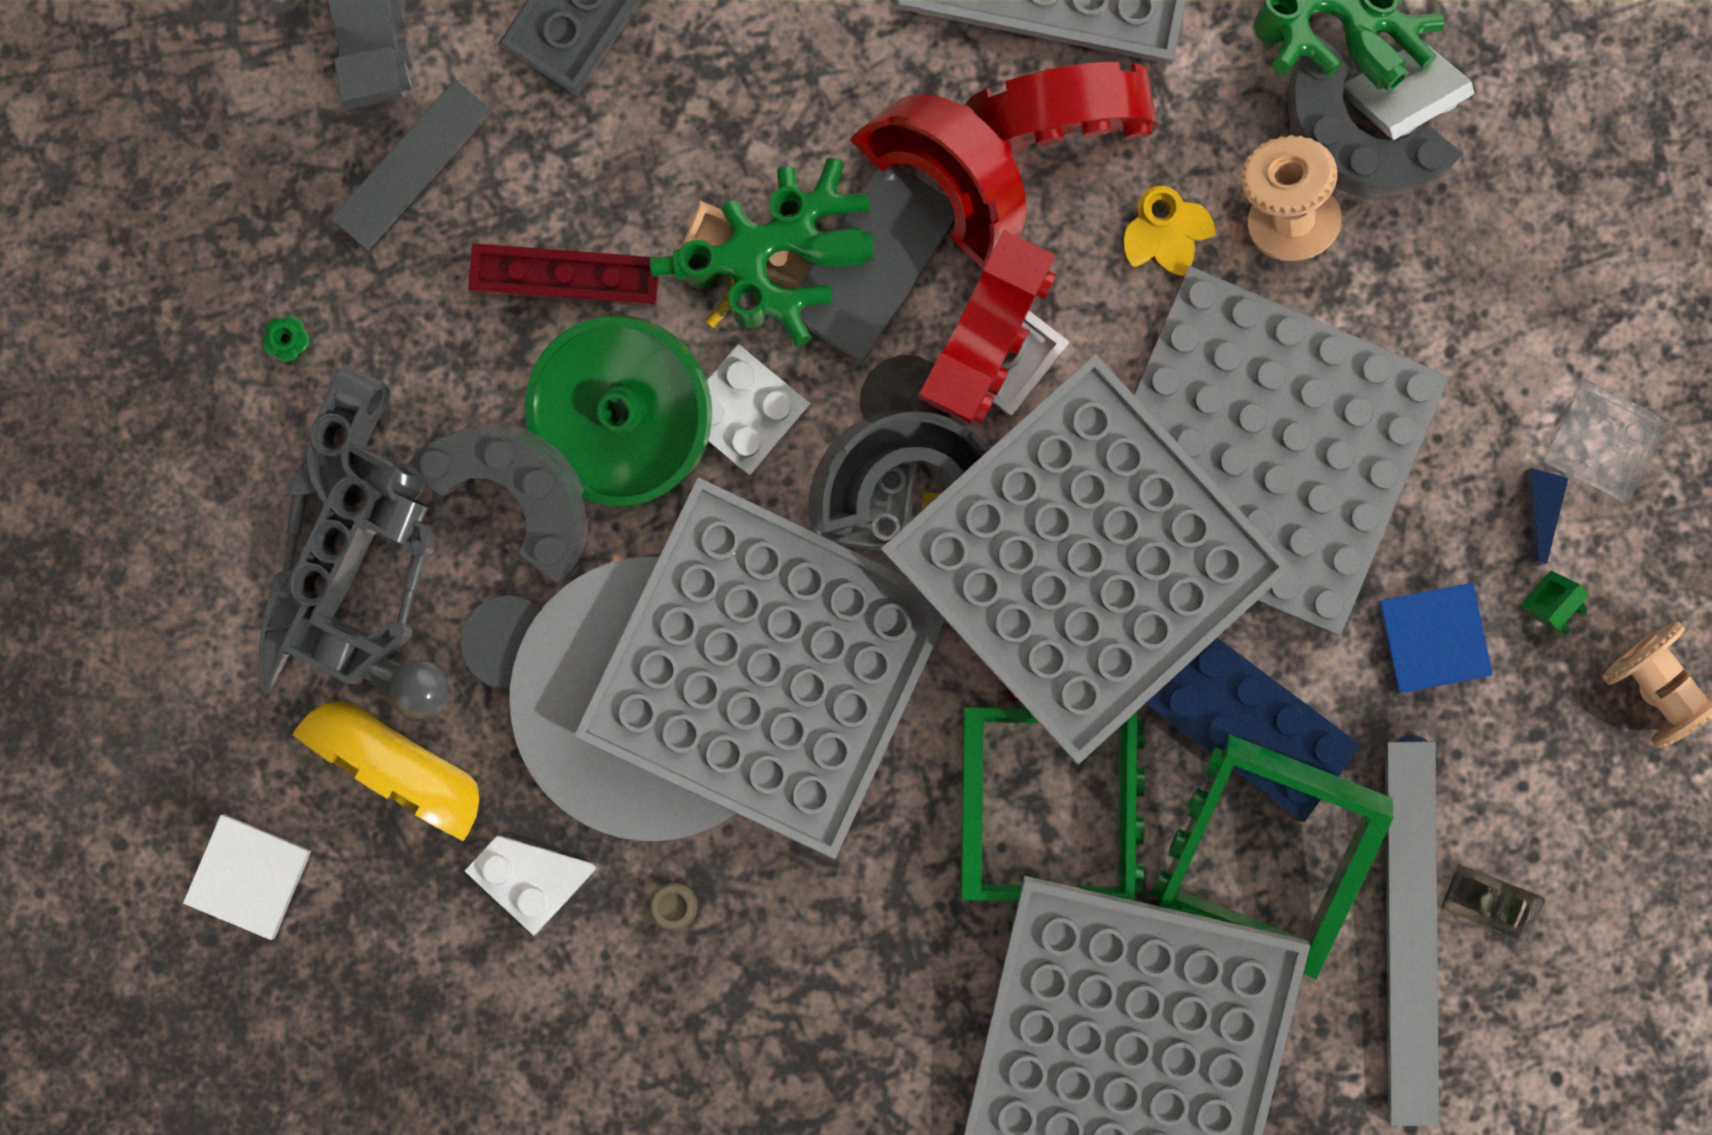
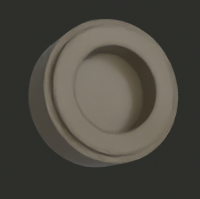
(673, 906)

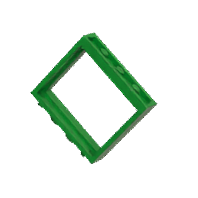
(1129, 826)
(1349, 876)

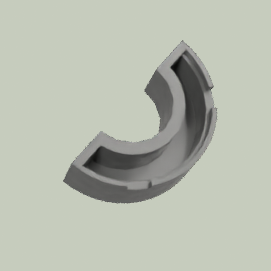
(371, 55)
(1363, 163)
(874, 445)
(531, 472)

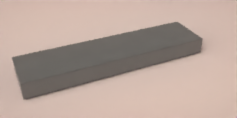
(411, 165)

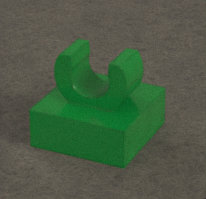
(1556, 601)

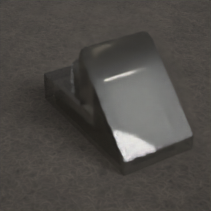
(1493, 903)

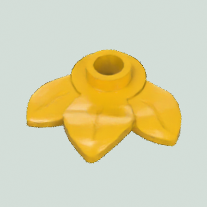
(1167, 238)

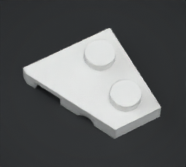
(528, 879)

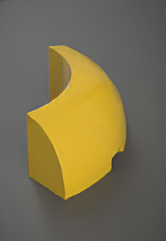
(392, 765)

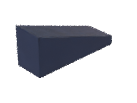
(1544, 502)

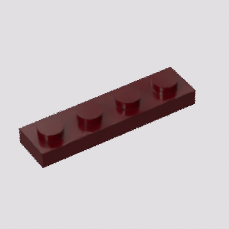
(562, 275)

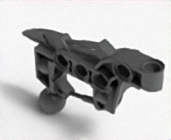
(306, 624)

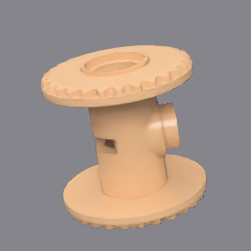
(1291, 198)
(1664, 684)

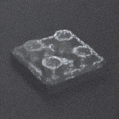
(1604, 442)

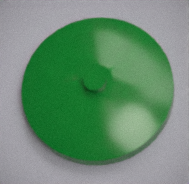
(621, 407)

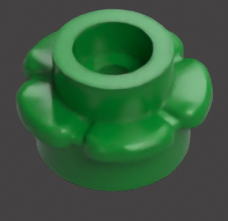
(294, 347)

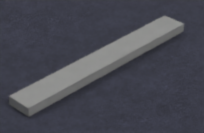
(1412, 935)

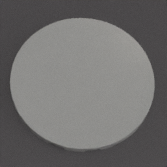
(550, 692)

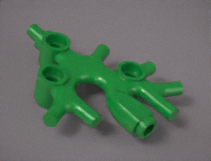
(1362, 24)
(752, 245)

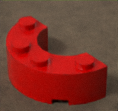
(1069, 100)
(961, 156)
(989, 329)

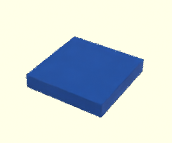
(1435, 638)

